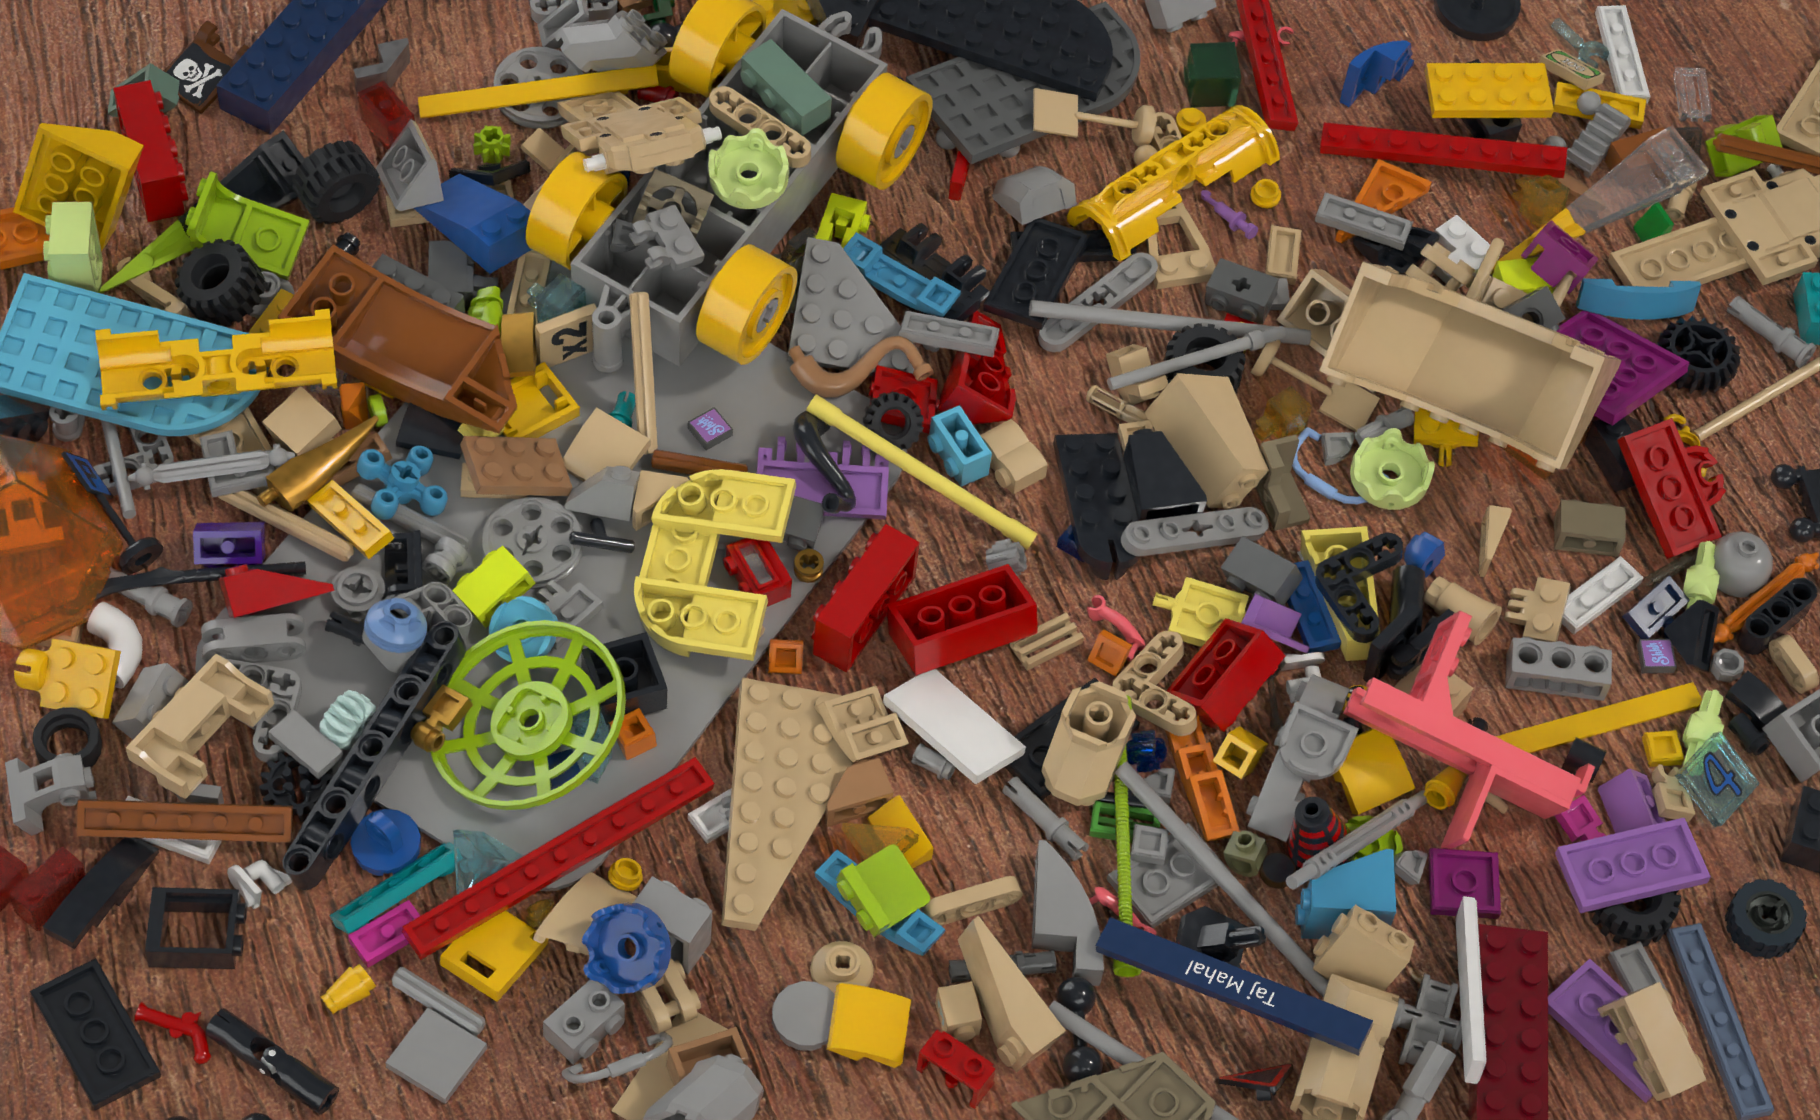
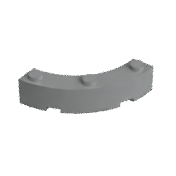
(1281, 793)

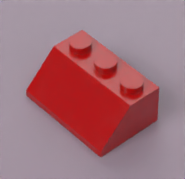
(1227, 673)

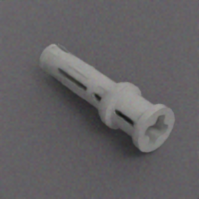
(1782, 339)
(158, 601)

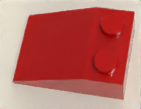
(258, 589)

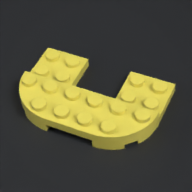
(680, 553)

